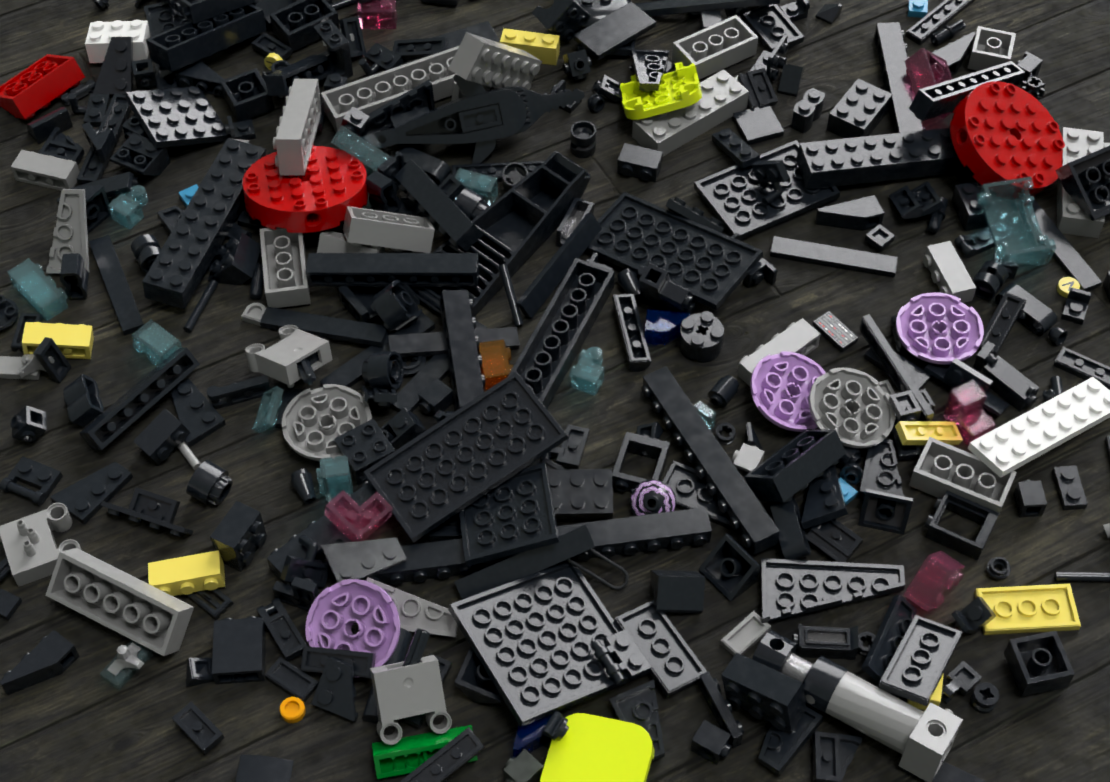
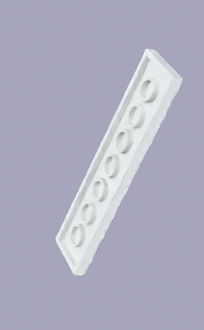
(1043, 427)

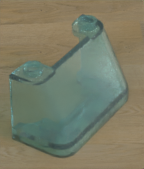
(1014, 223)

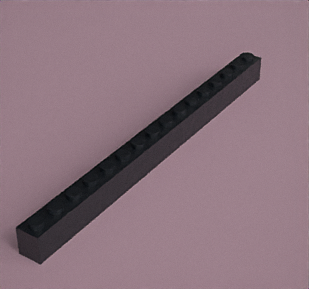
(609, 536)

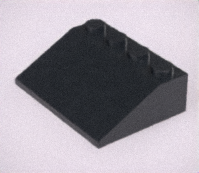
(1089, 182)

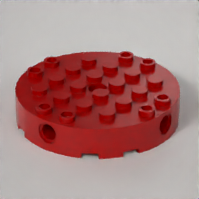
(1007, 136)
(326, 189)

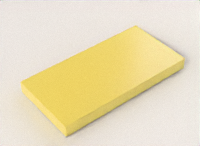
(1030, 609)

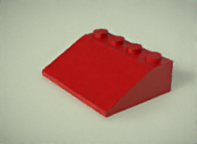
(39, 85)

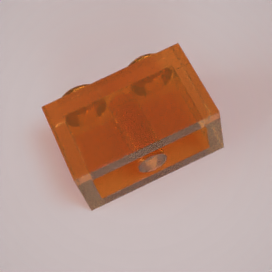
(495, 362)

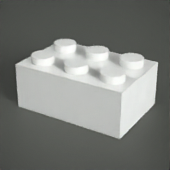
(101, 33)

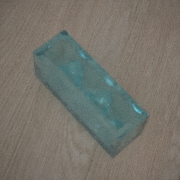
(359, 148)
(38, 289)

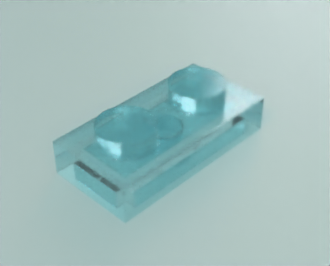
(268, 409)

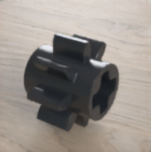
(1034, 86)

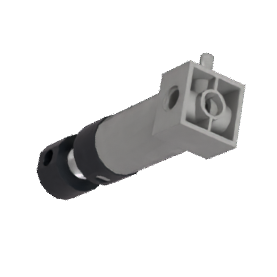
(830, 688)

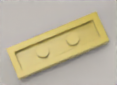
(919, 432)

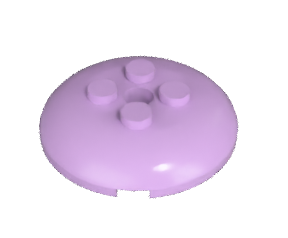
(939, 328)
(777, 379)
(351, 602)

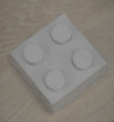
(991, 48)

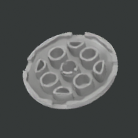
(852, 406)
(312, 411)

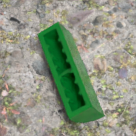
(410, 752)

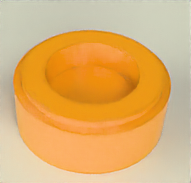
(292, 710)

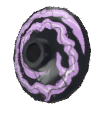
(655, 490)

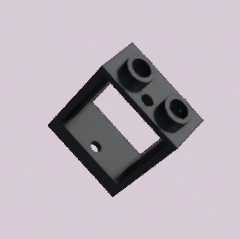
(640, 446)
(968, 510)

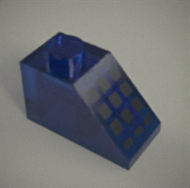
(663, 326)
(530, 736)

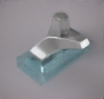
(125, 664)

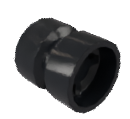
(583, 139)
(513, 174)
(145, 251)
(990, 279)

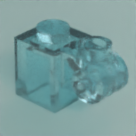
(127, 207)
(588, 372)

